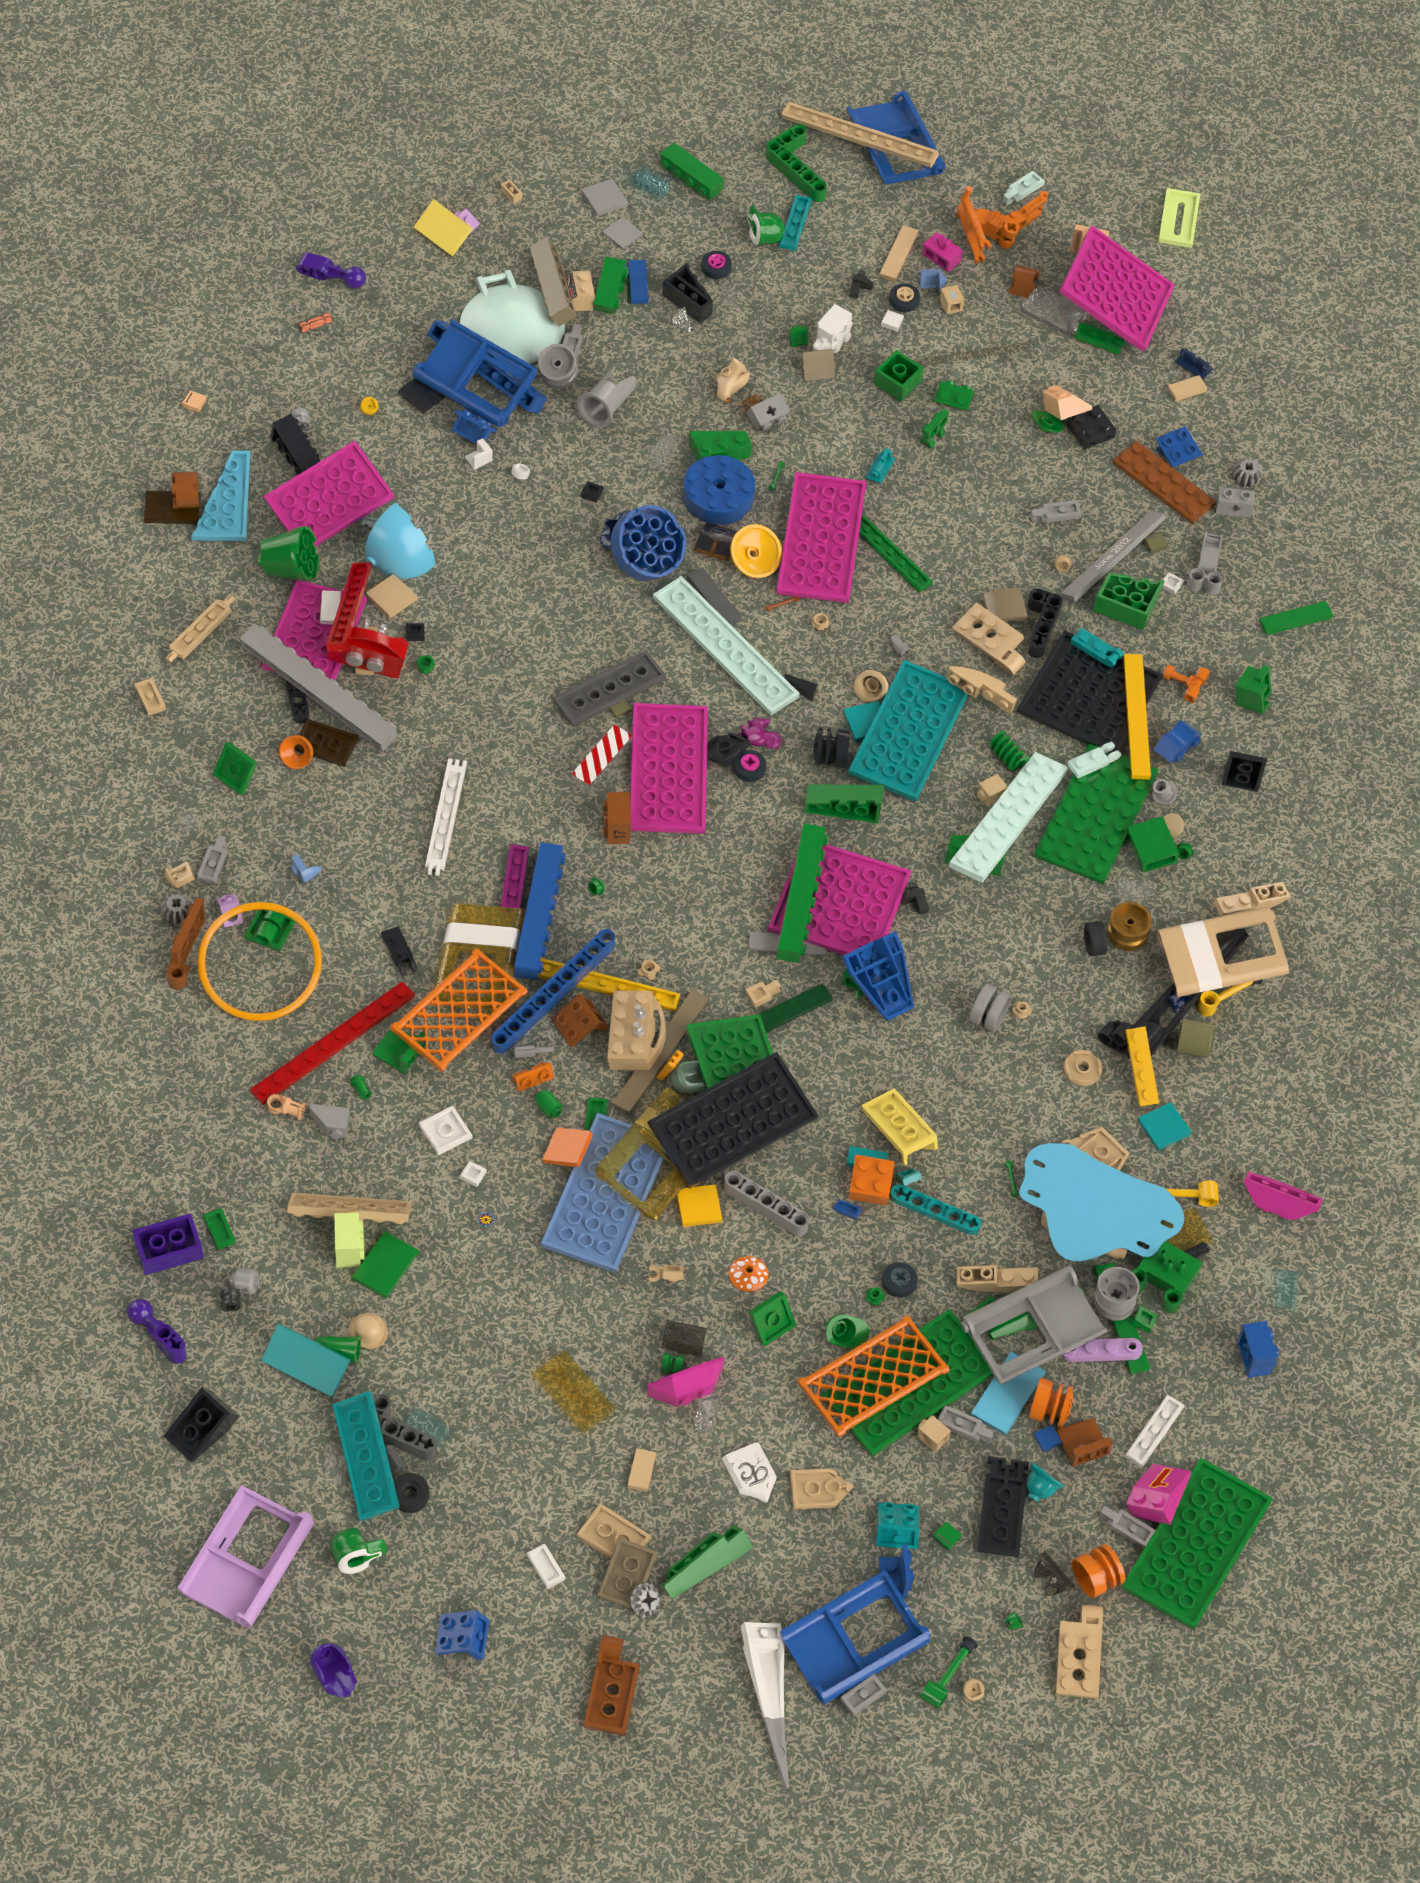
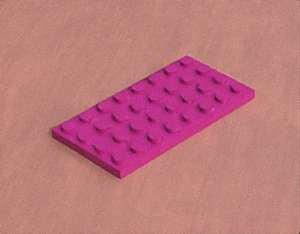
(821, 537)
(669, 768)

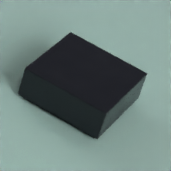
(592, 492)
(415, 632)

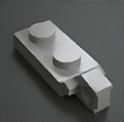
(574, 339)
(1056, 512)
(213, 862)
(965, 1425)
(1127, 1526)

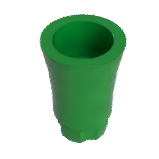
(346, 1346)

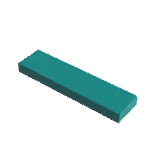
(795, 222)

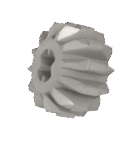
(1247, 472)
(175, 907)

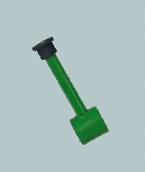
(935, 1692)

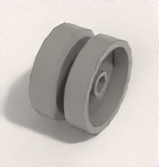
(558, 366)
(990, 1007)

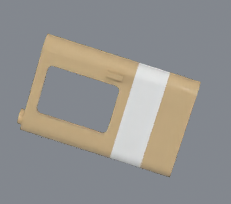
(1197, 959)

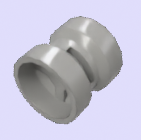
(303, 417)

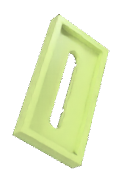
(1191, 203)

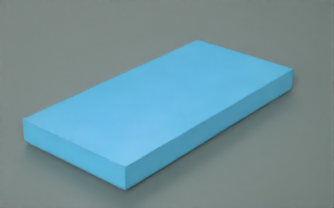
(1004, 1402)

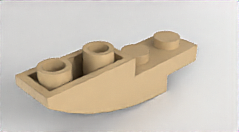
(977, 682)
(1255, 898)
(994, 1279)

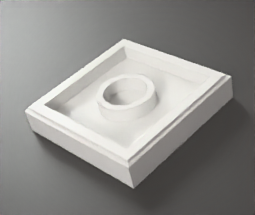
(445, 1130)

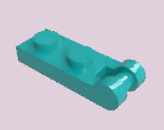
(1096, 647)

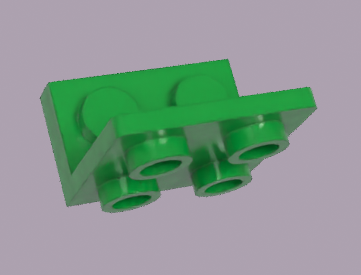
(397, 1052)

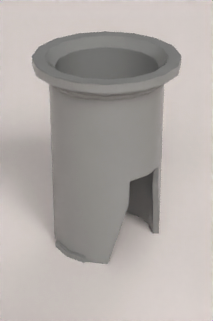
(604, 399)

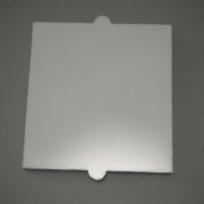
(622, 233)

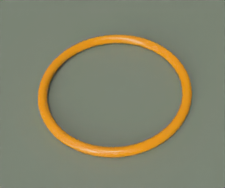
(259, 1016)

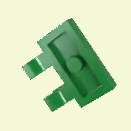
(935, 426)

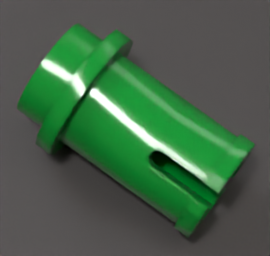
(358, 1083)

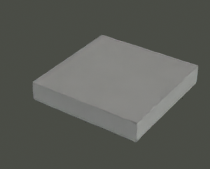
(604, 197)

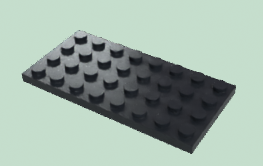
(733, 1120)

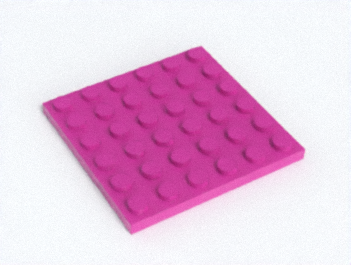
(1117, 288)
(852, 903)

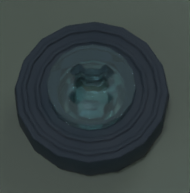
(899, 1287)

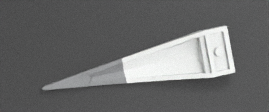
(765, 1661)

